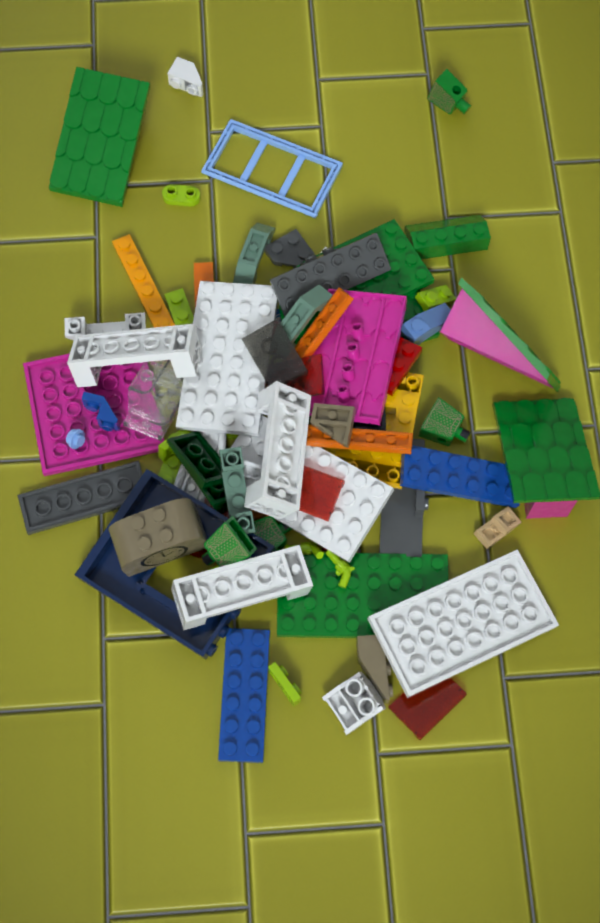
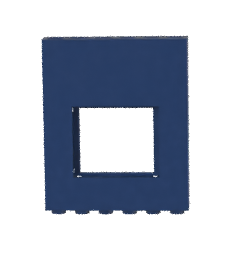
(104, 574)

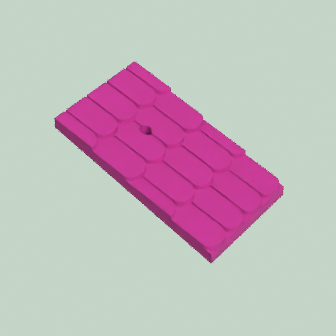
(361, 354)

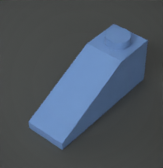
(425, 324)

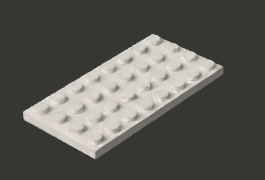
(227, 377)
(355, 508)
(462, 623)

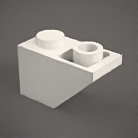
(184, 76)

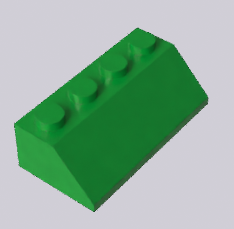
(449, 236)

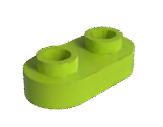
(180, 195)

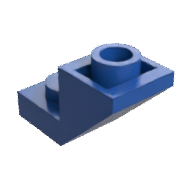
(105, 417)

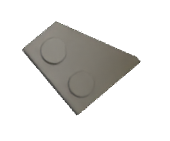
(334, 421)

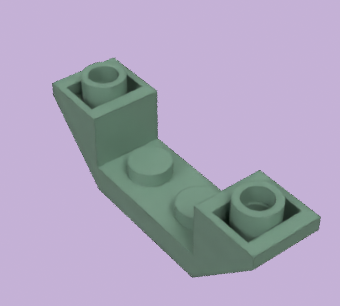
(252, 252)
(304, 310)
(235, 487)

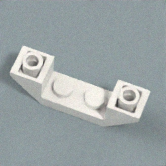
(78, 325)

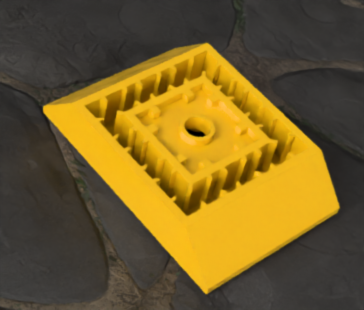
(400, 417)

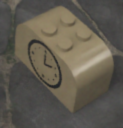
(157, 536)

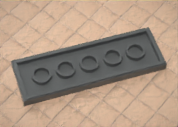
(78, 498)

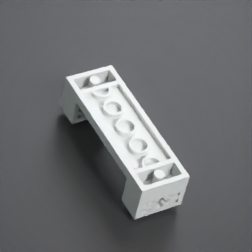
(172, 343)
(284, 451)
(241, 585)

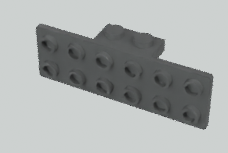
(332, 269)
(403, 520)

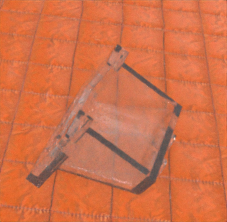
(153, 399)

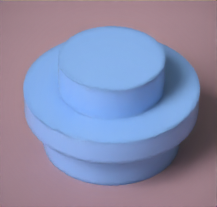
(75, 438)

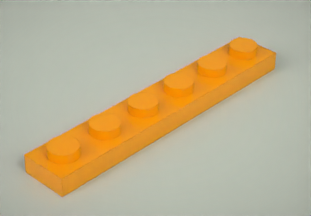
(142, 282)

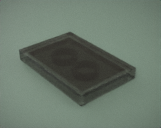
(274, 354)

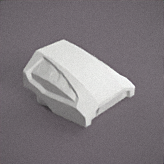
(354, 702)

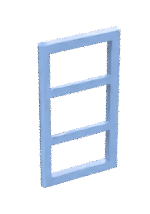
(265, 138)

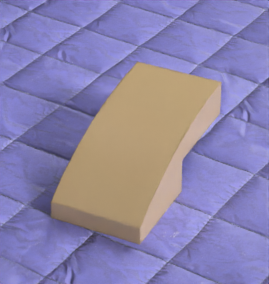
(497, 527)

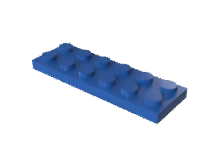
(456, 476)
(244, 696)

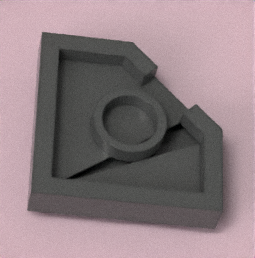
(288, 250)

